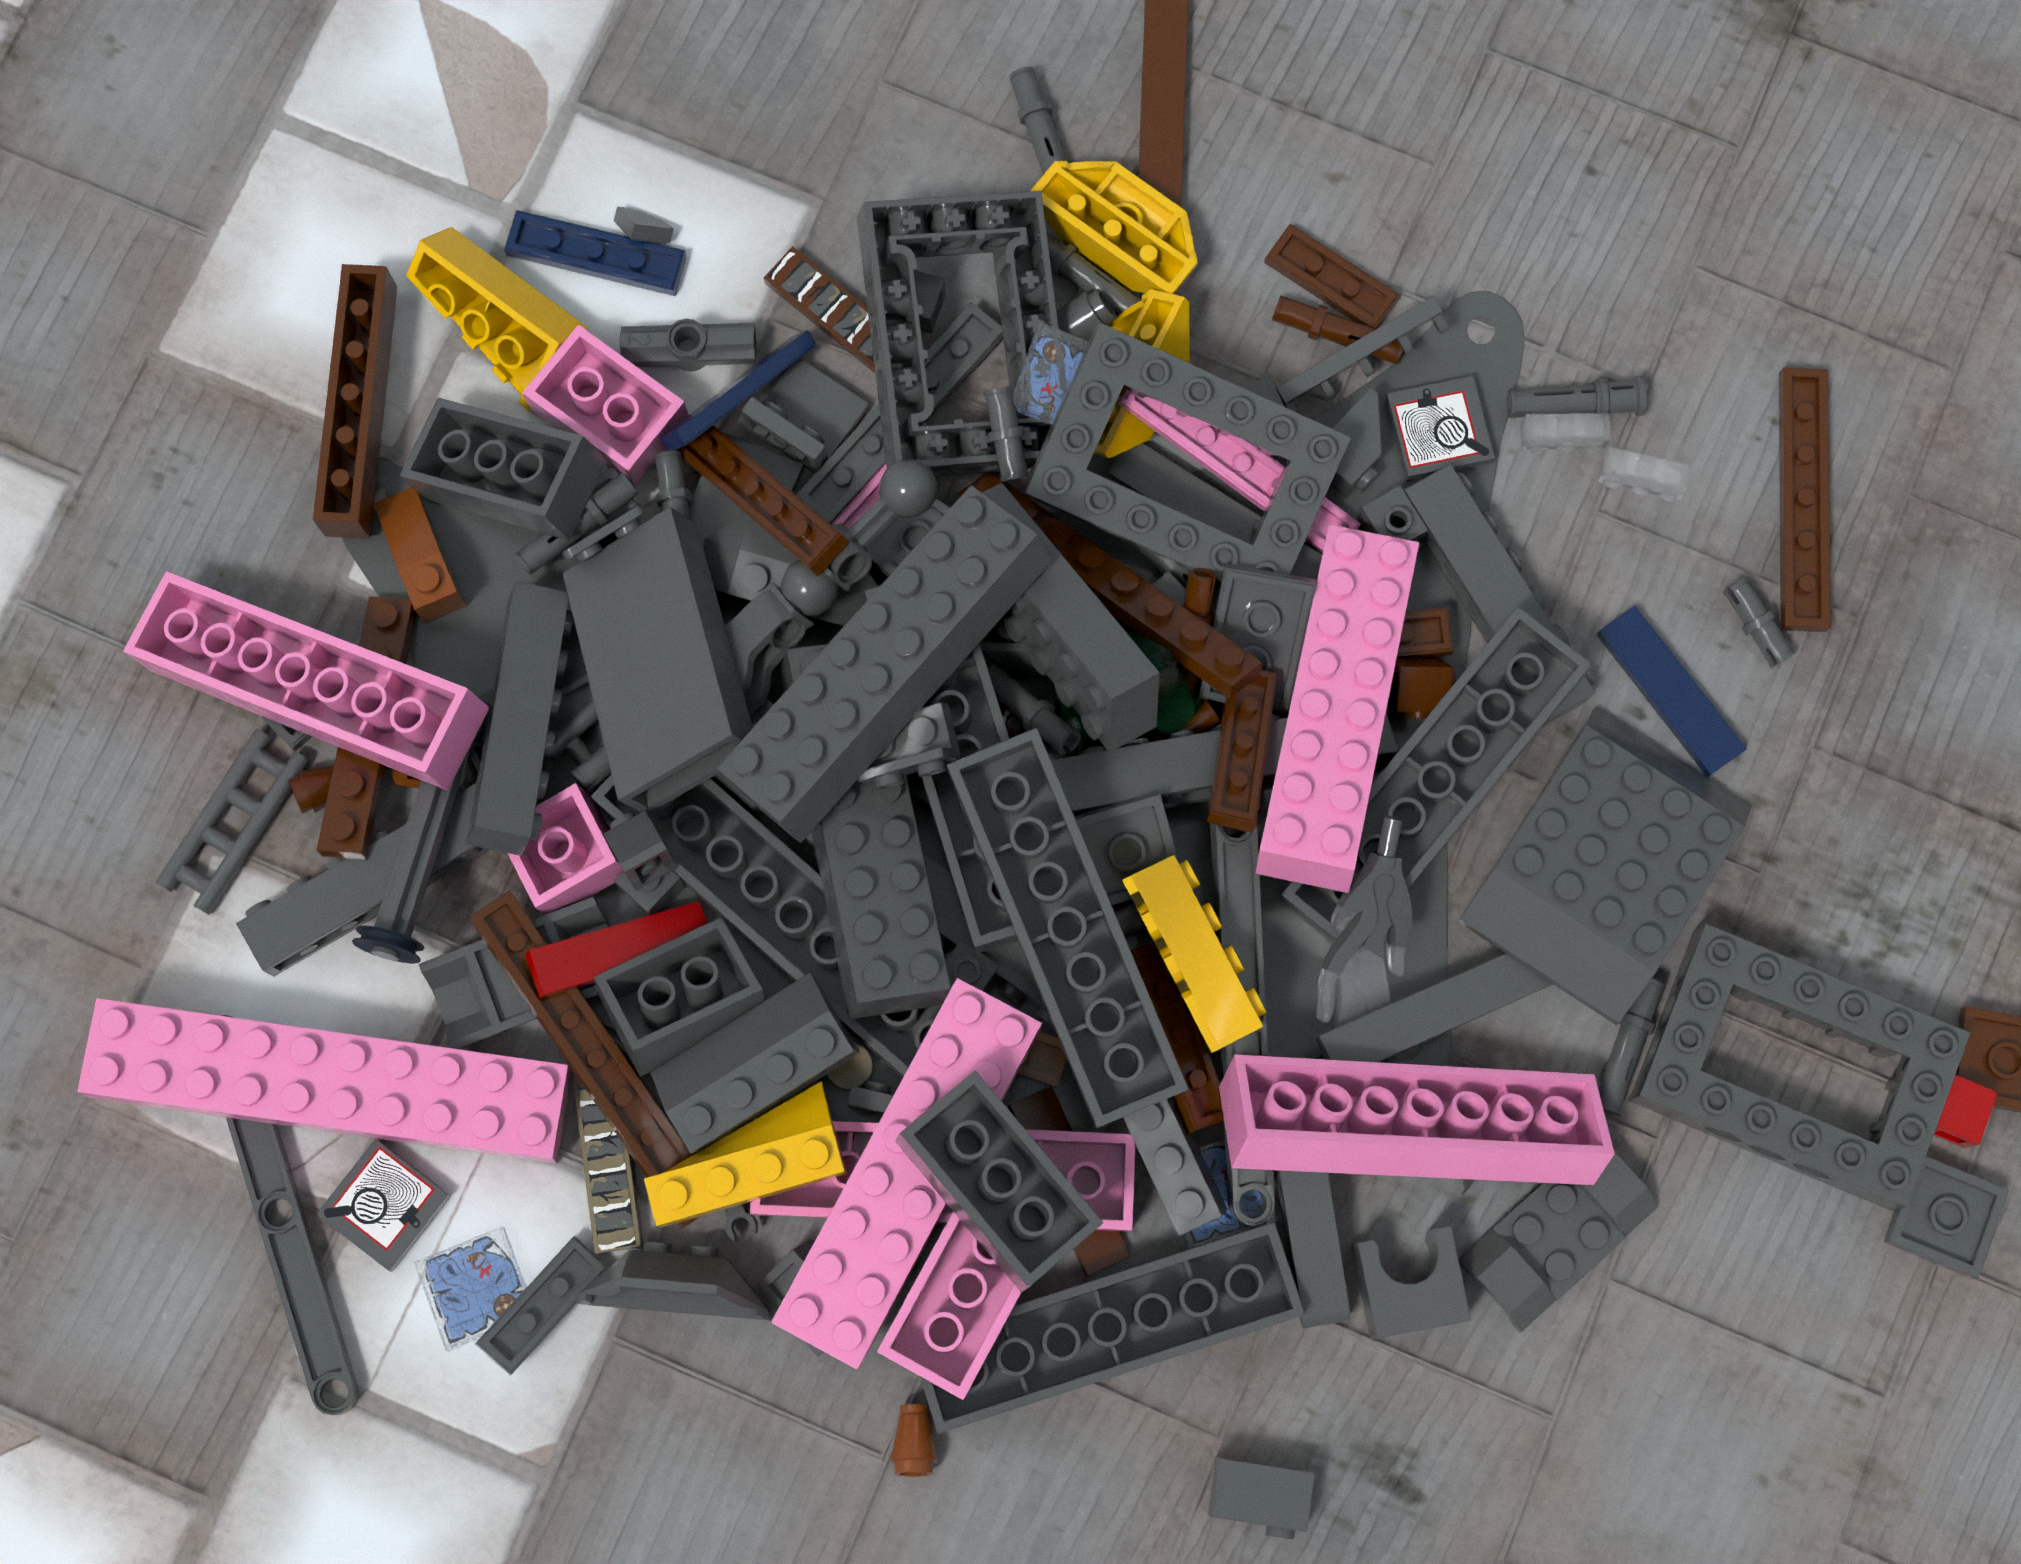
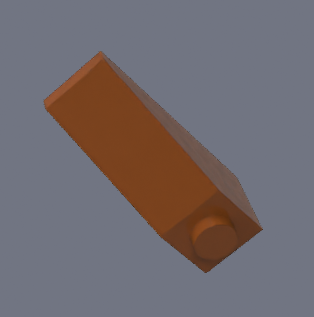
(419, 555)

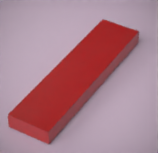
(581, 958)

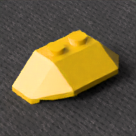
(1119, 224)
(1163, 323)

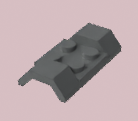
(476, 992)
(1556, 1240)

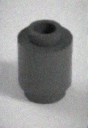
(1084, 313)

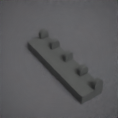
(1360, 350)

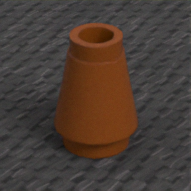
(913, 1442)

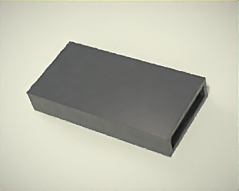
(657, 660)

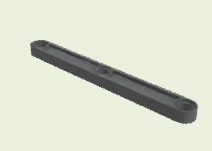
(1239, 913)
(294, 1262)

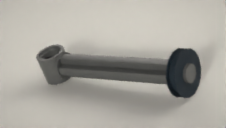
(411, 872)

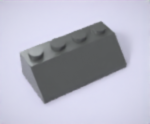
(753, 1064)

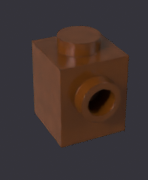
(1419, 685)

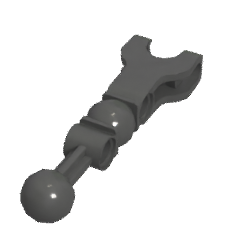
(780, 617)

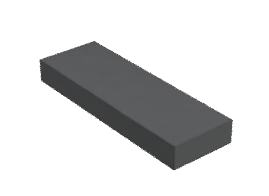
(540, 1306)

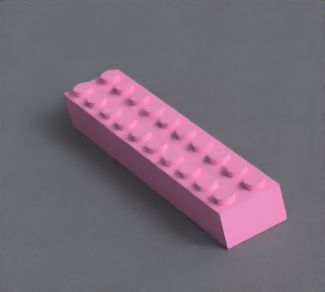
(325, 1081)

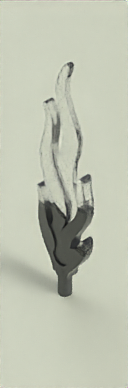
(1374, 906)

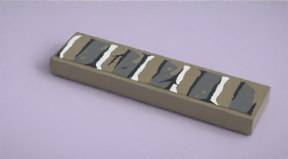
(607, 1178)

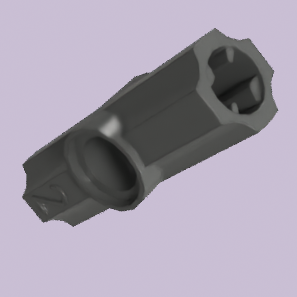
(717, 344)

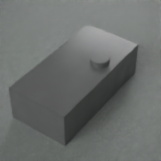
(503, 468)
(998, 1181)

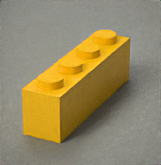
(491, 306)
(1193, 952)
(763, 1158)

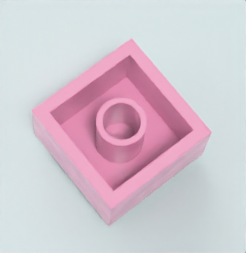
(570, 854)

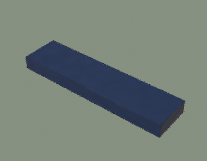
(595, 253)
(738, 391)
(1671, 691)

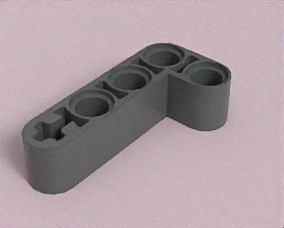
(1313, 1246)

